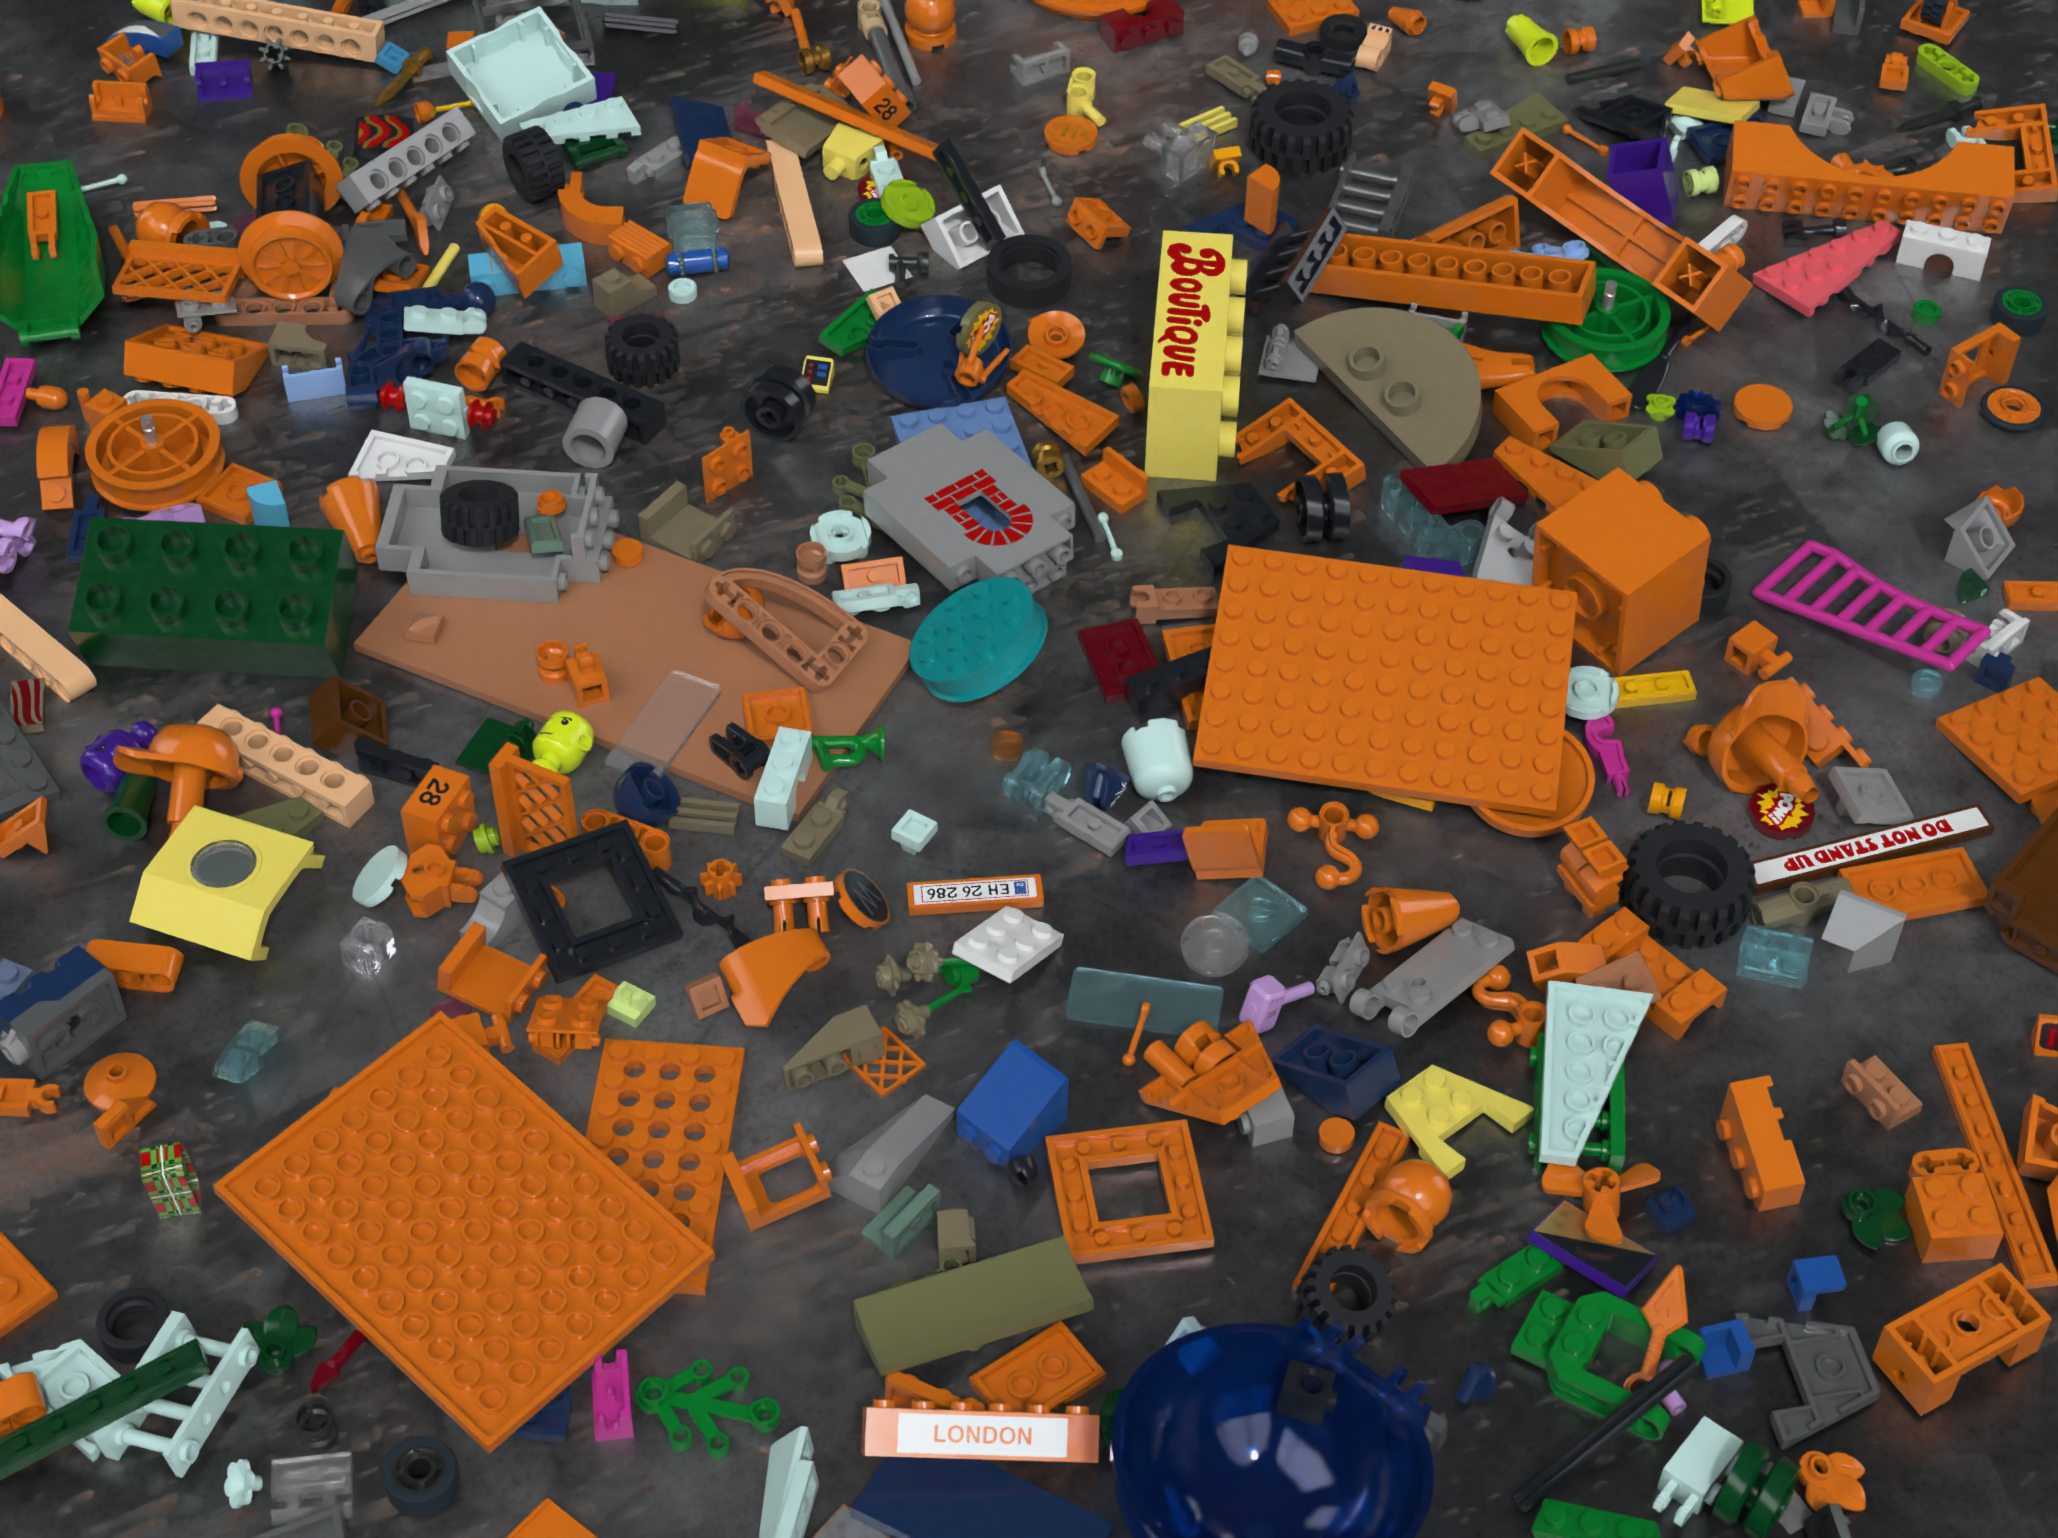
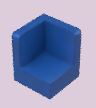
(1812, 1277)
(1727, 1349)

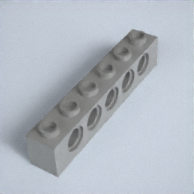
(405, 160)

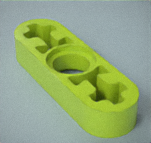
(1959, 76)

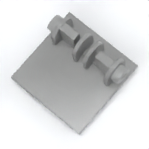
(193, 310)
(1284, 359)

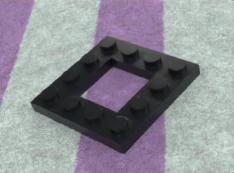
(575, 956)

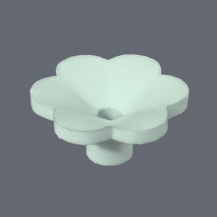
(241, 1483)

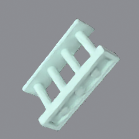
(205, 1412)

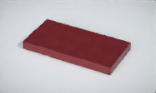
(1462, 485)

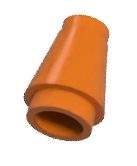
(1408, 20)

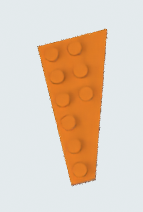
(1542, 474)

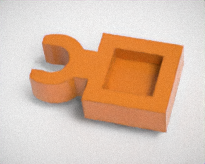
(22, 1095)

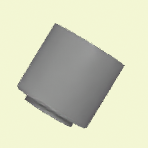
(595, 432)

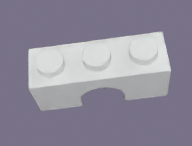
(1964, 249)

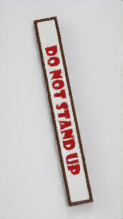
(1871, 847)

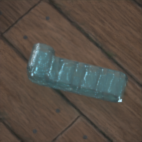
(1429, 532)

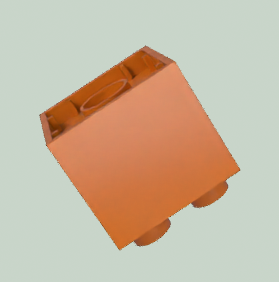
(1630, 563)

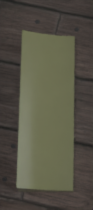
(971, 1305)

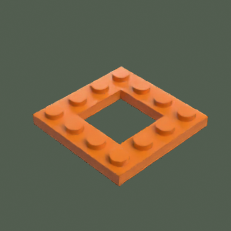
(1091, 1241)

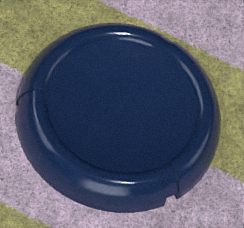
(916, 353)

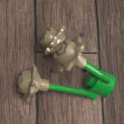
(921, 965)

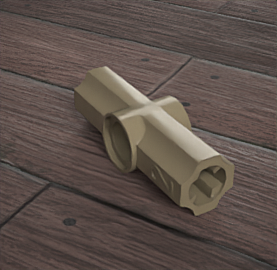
(1798, 904)

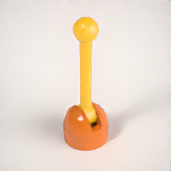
(426, 111)

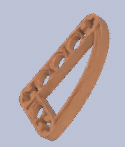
(270, 306)
(846, 624)

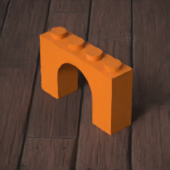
(1581, 380)

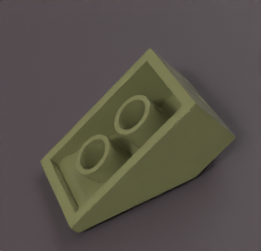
(1605, 445)

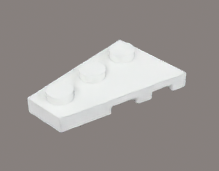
(399, 458)

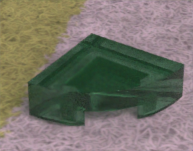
(1971, 586)

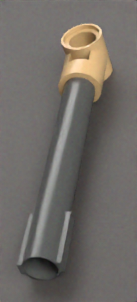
(875, 31)

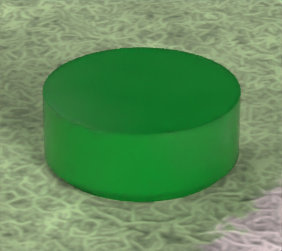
(1926, 312)

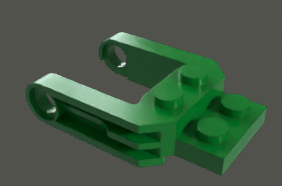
(1567, 1338)

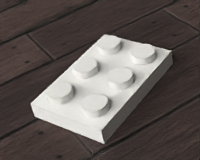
(1008, 944)

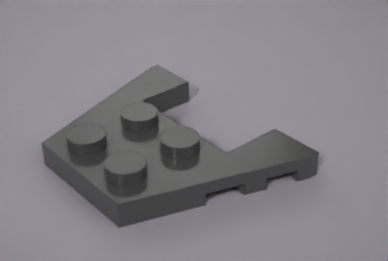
(1826, 1367)

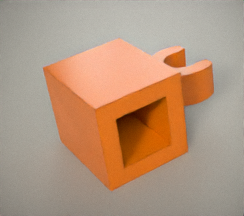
(586, 677)

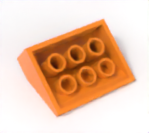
(194, 360)

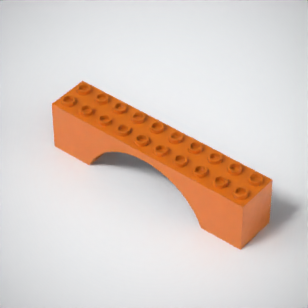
(1778, 173)
(1621, 229)

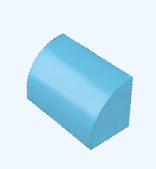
(267, 505)

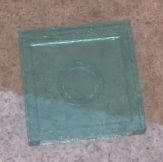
(1264, 911)

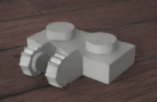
(1823, 115)
(1483, 116)

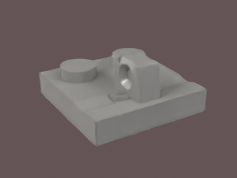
(1869, 796)

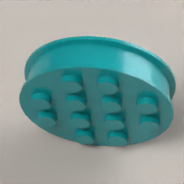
(978, 639)

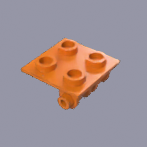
(727, 464)
(569, 1017)

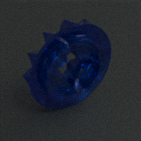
(1687, 401)

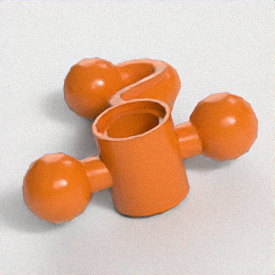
(1332, 829)
(1528, 1014)

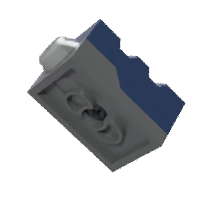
(60, 1013)

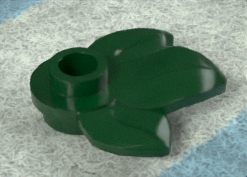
(1879, 1217)
(283, 1335)

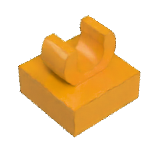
(1225, 158)

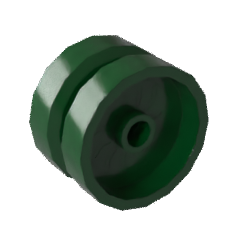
(1762, 1493)

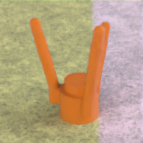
(971, 369)

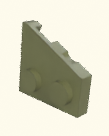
(290, 816)

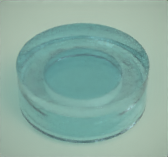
(1926, 683)

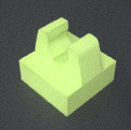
(630, 1004)

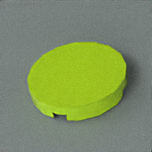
(907, 203)

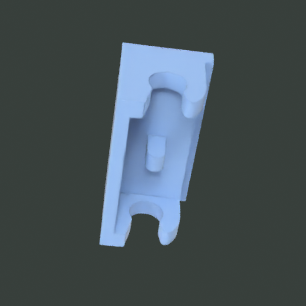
(314, 383)

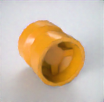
(1659, 799)

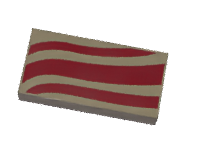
(28, 704)

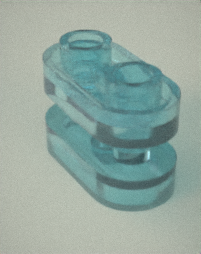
(1036, 778)

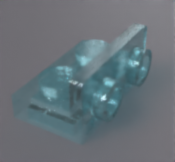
(1774, 956)

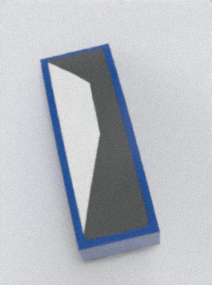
(152, 36)

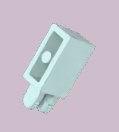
(1698, 1469)

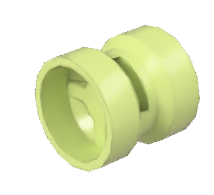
(1700, 181)

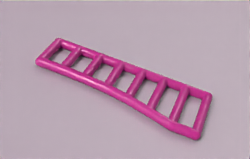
(1876, 586)

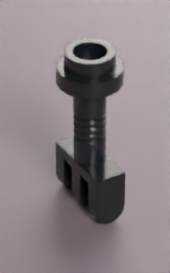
(1796, 234)

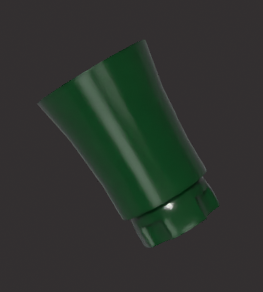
(129, 809)

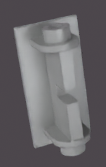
(437, 203)
(1345, 967)

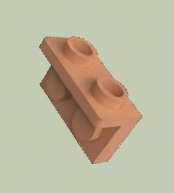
(1626, 973)
(1880, 1091)

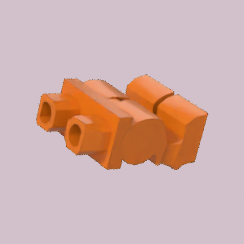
(1591, 866)

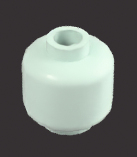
(1897, 443)

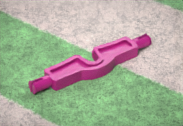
(1607, 752)

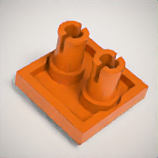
(814, 892)

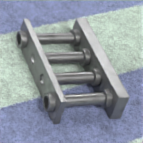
(1394, 199)

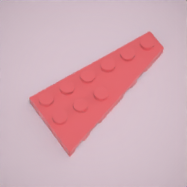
(1826, 269)

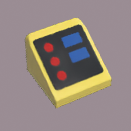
(819, 373)

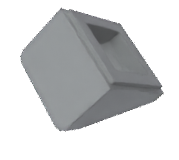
(1148, 819)

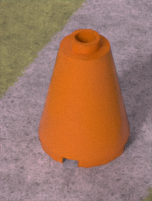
(356, 509)
(1405, 916)

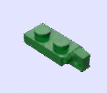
(1514, 1279)

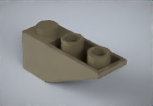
(822, 1056)

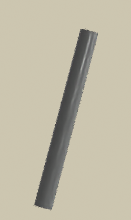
(1083, 500)

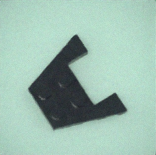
(1232, 510)

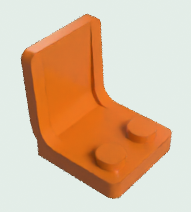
(719, 172)
(1227, 848)

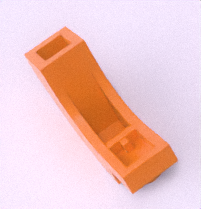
(584, 219)
(54, 465)

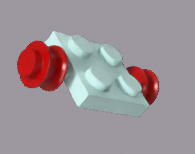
(437, 407)

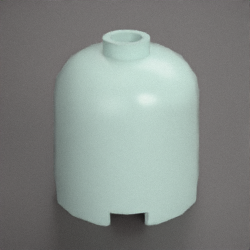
(1158, 759)

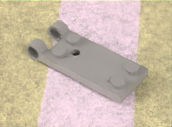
(1499, 543)
(1433, 976)

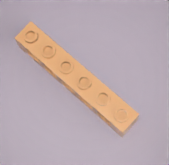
(294, 769)

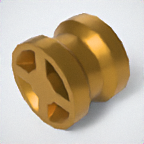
(1048, 459)

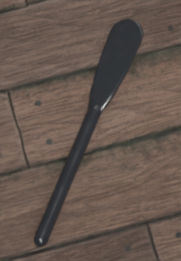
(1654, 373)

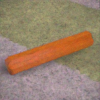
(197, 203)

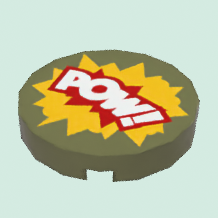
(978, 314)

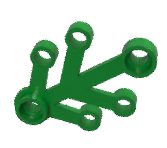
(702, 1404)

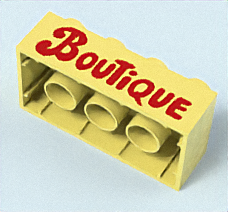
(1195, 356)

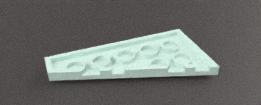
(1583, 1052)

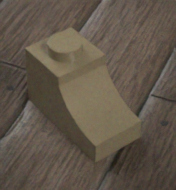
(619, 293)
(294, 347)

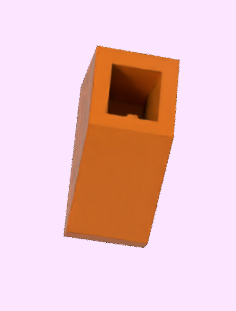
(1564, 962)

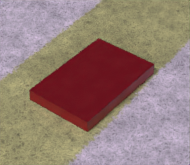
(1116, 653)

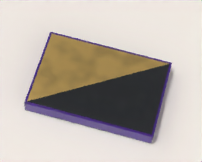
(1610, 1266)

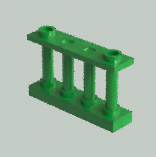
(1609, 1120)

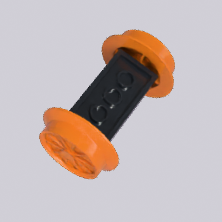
(289, 244)

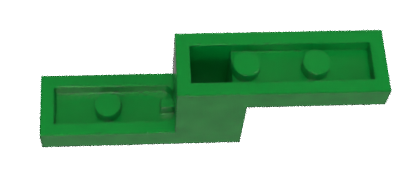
(1570, 1520)

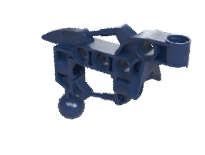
(395, 354)

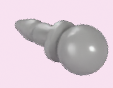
(1248, 43)

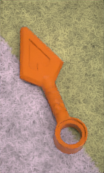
(1665, 1314)

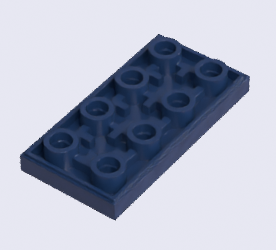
(697, 121)

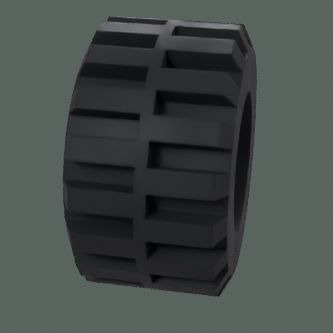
(533, 163)
(642, 350)
(479, 513)
(1360, 1273)

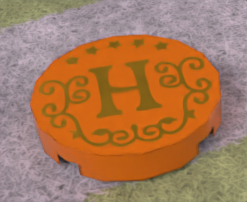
(1070, 134)

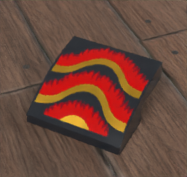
(380, 133)

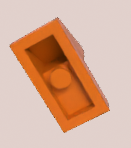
(27, 826)

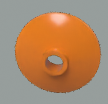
(1057, 326)
(135, 1079)

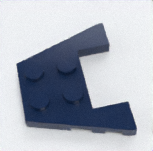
(1232, 222)

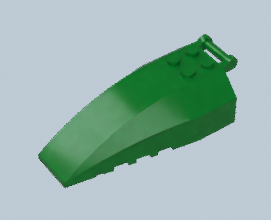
(50, 294)

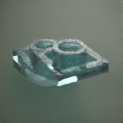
(244, 1052)

